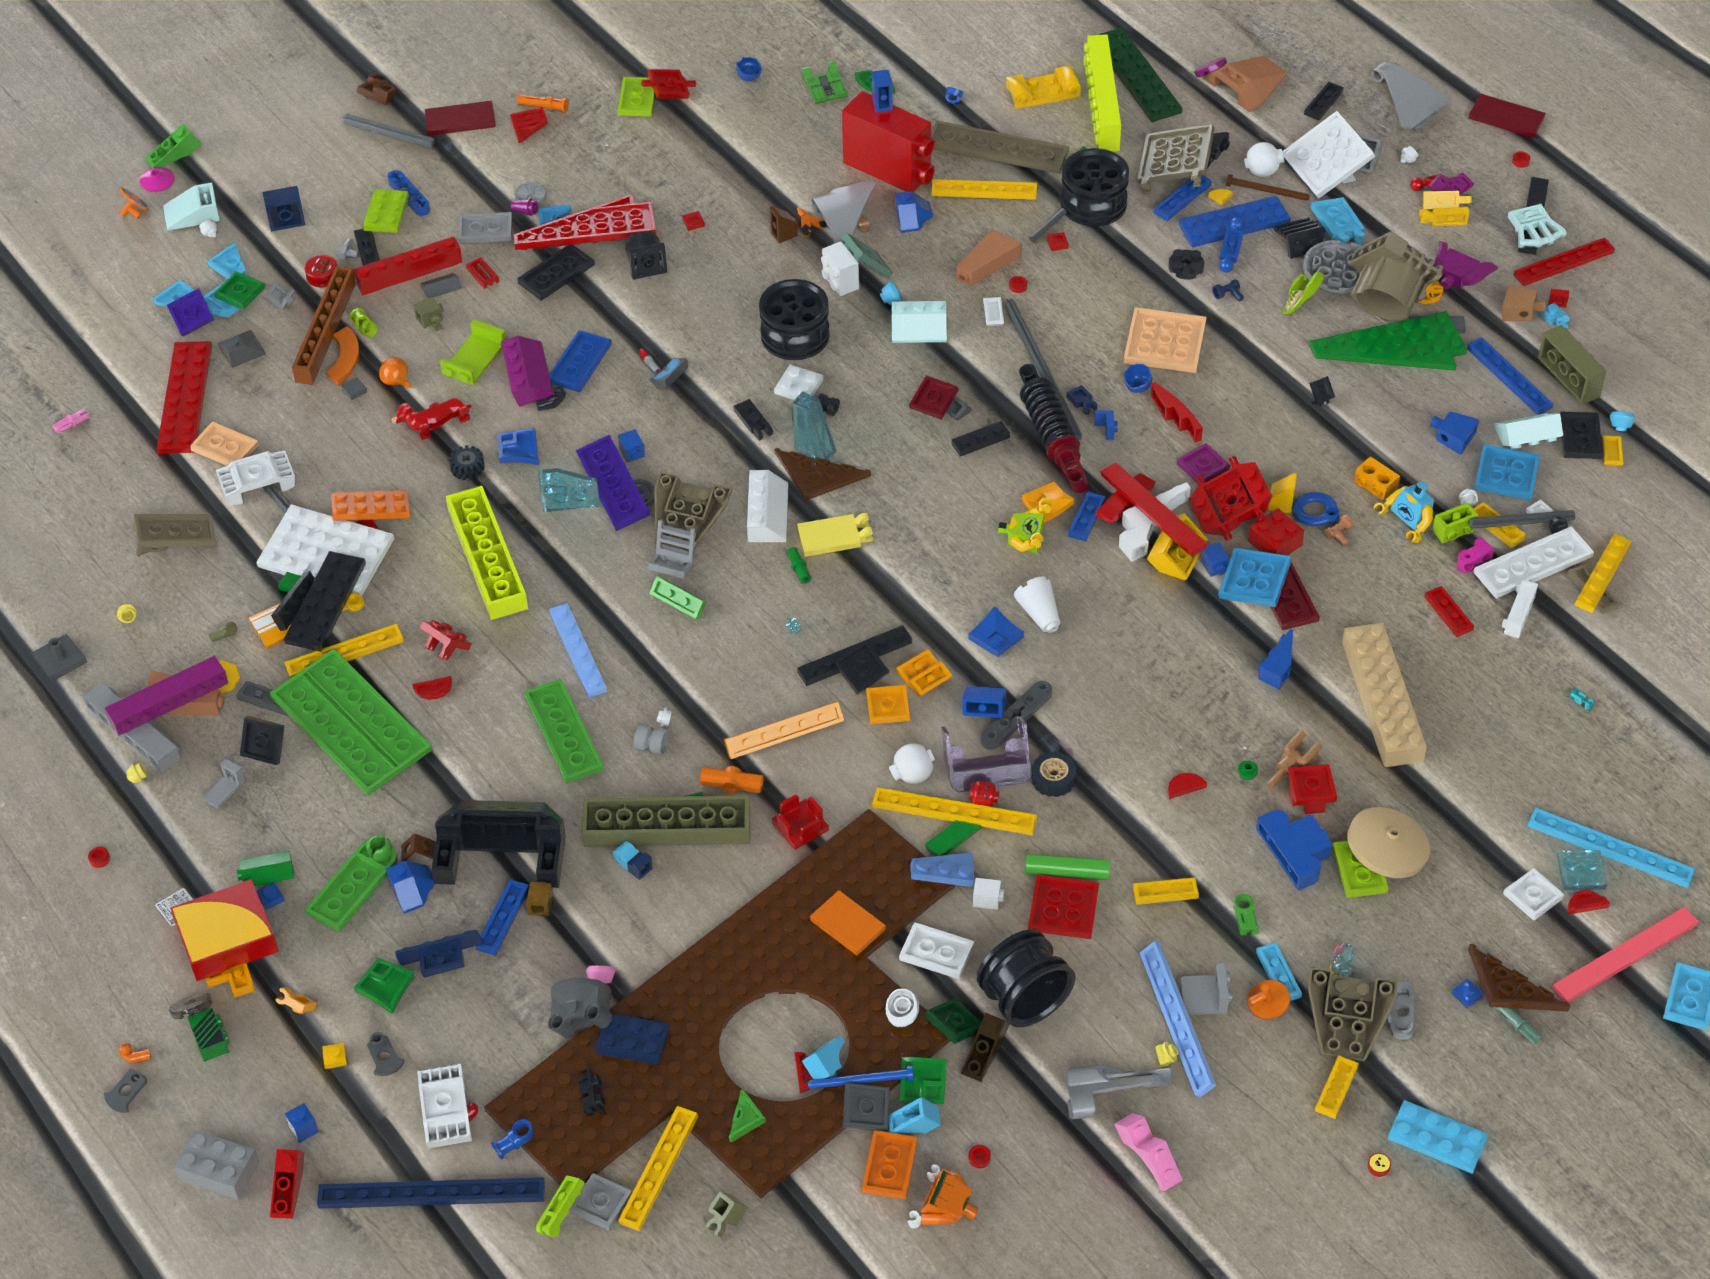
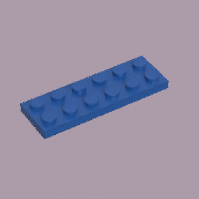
(1255, 215)

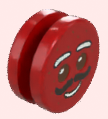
(319, 270)

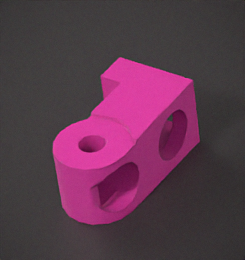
(1475, 556)

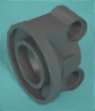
(579, 1005)

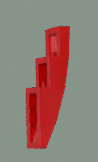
(1174, 409)
(1117, 503)

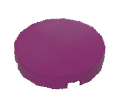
(1210, 67)

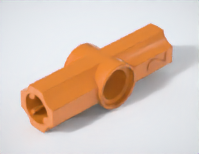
(731, 780)

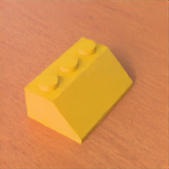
(1170, 557)

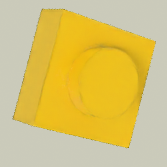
(334, 1055)

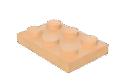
(223, 444)

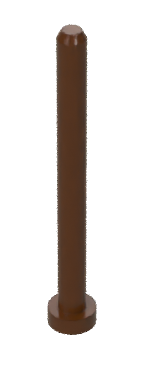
(1266, 188)

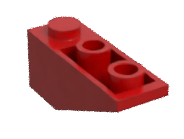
(286, 1182)

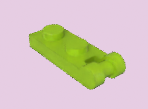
(559, 1206)

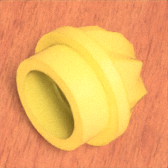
(126, 613)
(136, 773)

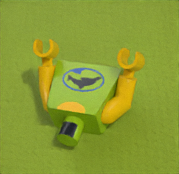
(1026, 528)

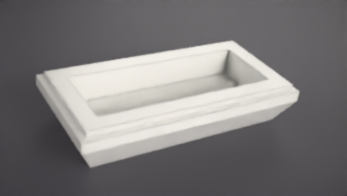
(993, 311)

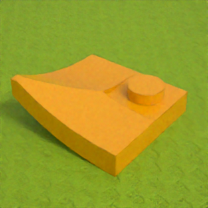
(1059, 500)

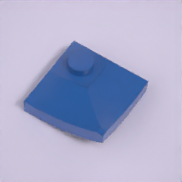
(518, 446)
(996, 633)

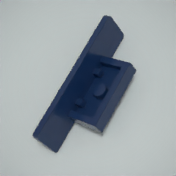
(440, 954)

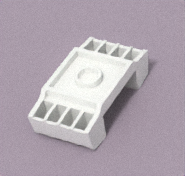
(255, 473)
(444, 1106)

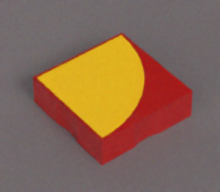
(224, 930)

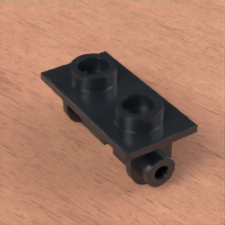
(591, 1085)

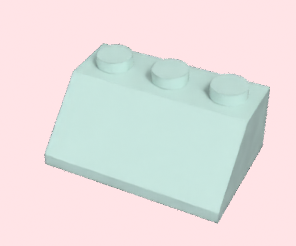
(918, 321)
(1529, 430)

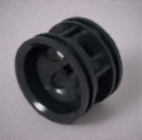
(1094, 170)
(790, 303)

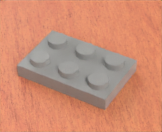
(485, 227)

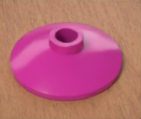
(157, 179)

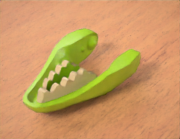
(1301, 291)

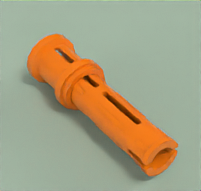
(550, 103)

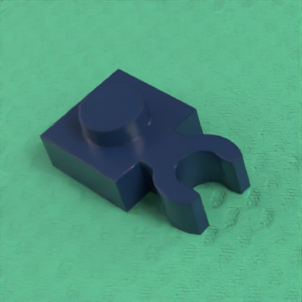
(1081, 397)

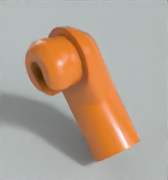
(132, 1056)

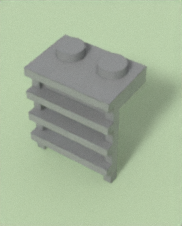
(670, 559)

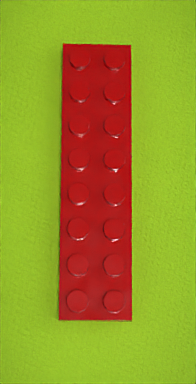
(184, 397)

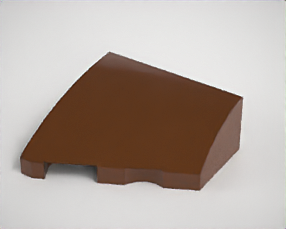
(377, 89)

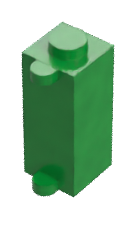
(266, 868)

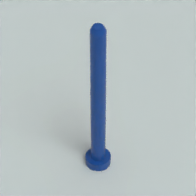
(863, 1078)

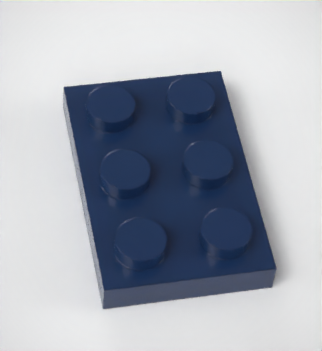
(633, 1039)

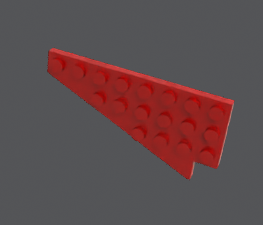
(601, 223)

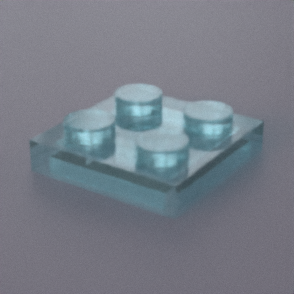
(1581, 870)

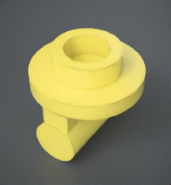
(1166, 1054)

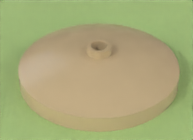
(1388, 842)

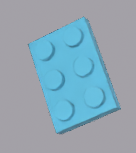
(1689, 997)

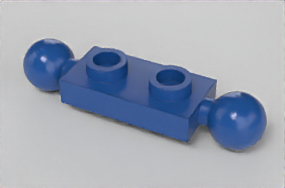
(1231, 245)

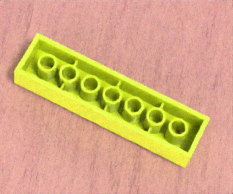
(1102, 92)
(486, 553)

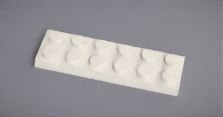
(1533, 562)

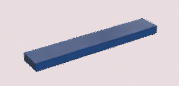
(1510, 376)

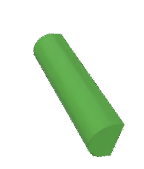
(1067, 867)

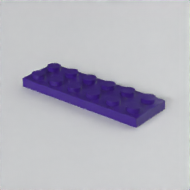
(614, 482)

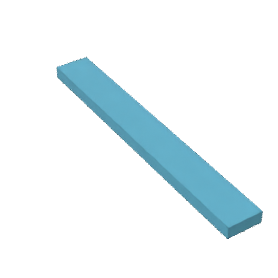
(1611, 847)

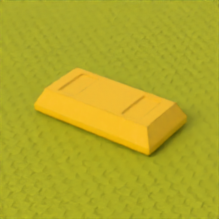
(1612, 450)

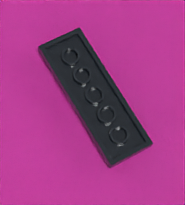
(325, 601)

